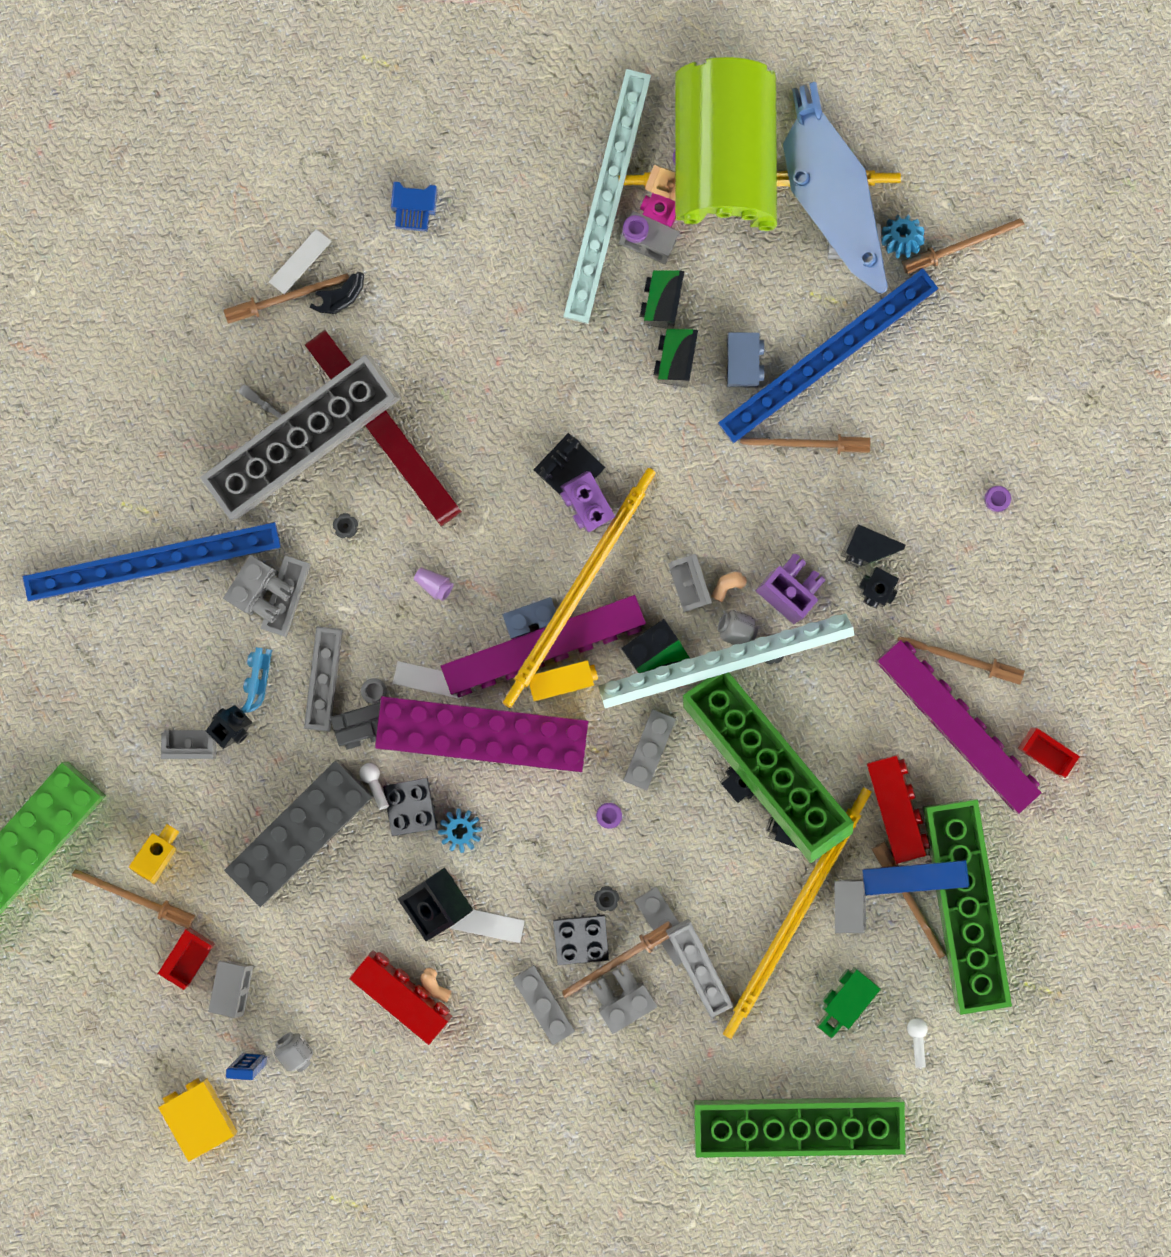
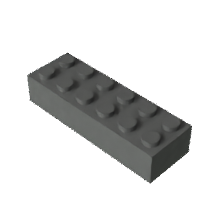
(299, 833)

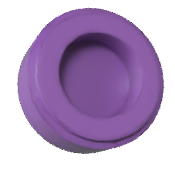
(635, 229)
(997, 498)
(609, 815)

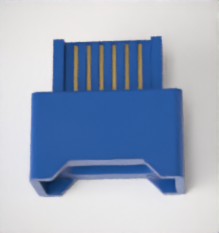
(413, 206)

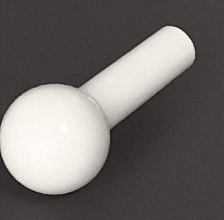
(369, 774)
(917, 1030)

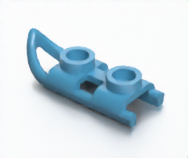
(253, 685)

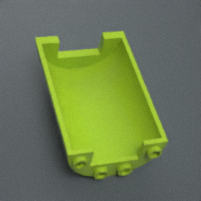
(726, 141)

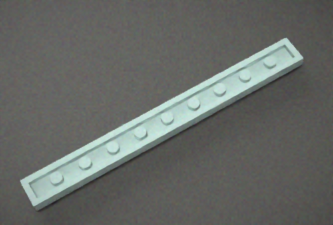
(607, 196)
(725, 660)

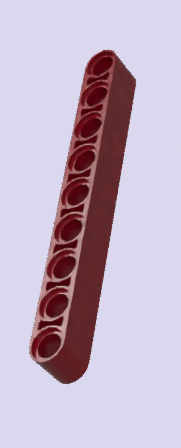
(391, 439)

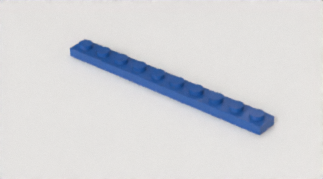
(828, 356)
(151, 562)

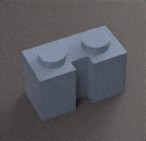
(743, 359)
(520, 619)

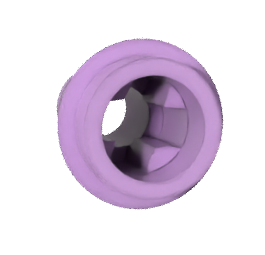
(433, 583)

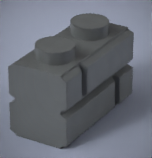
(356, 726)

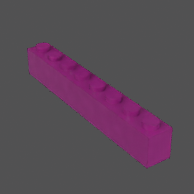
(508, 657)
(958, 726)

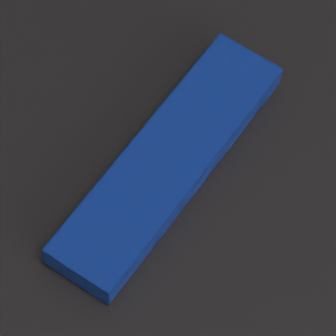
(915, 877)
(246, 1066)

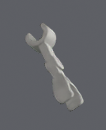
(251, 395)

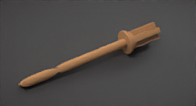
(931, 257)
(251, 308)
(843, 444)
(995, 669)
(886, 859)
(165, 911)
(647, 942)

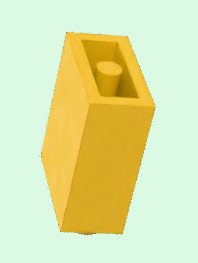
(562, 680)
(197, 1118)

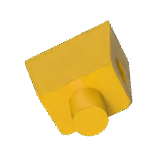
(150, 865)

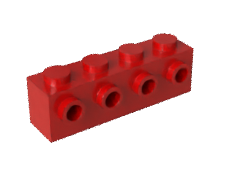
(897, 808)
(401, 997)

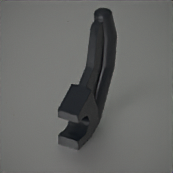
(339, 299)

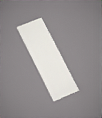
(300, 261)
(422, 679)
(491, 926)

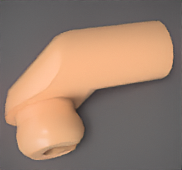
(727, 582)
(429, 982)

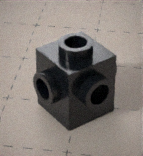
(887, 584)
(229, 726)
(736, 790)

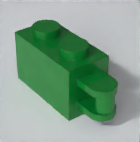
(847, 1001)

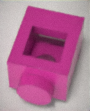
(665, 217)

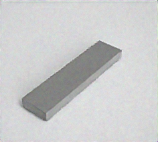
(323, 678)
(699, 968)

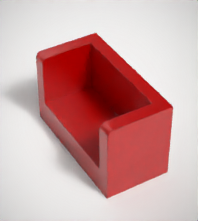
(1048, 752)
(186, 958)

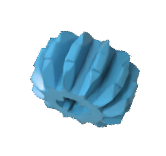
(902, 245)
(466, 836)

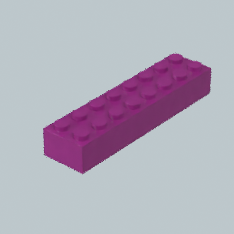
(481, 734)

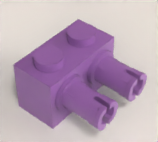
(586, 501)
(787, 593)

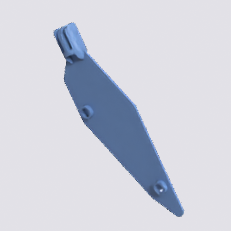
(833, 188)

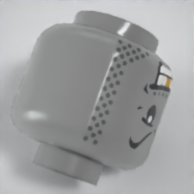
(737, 627)
(293, 1052)

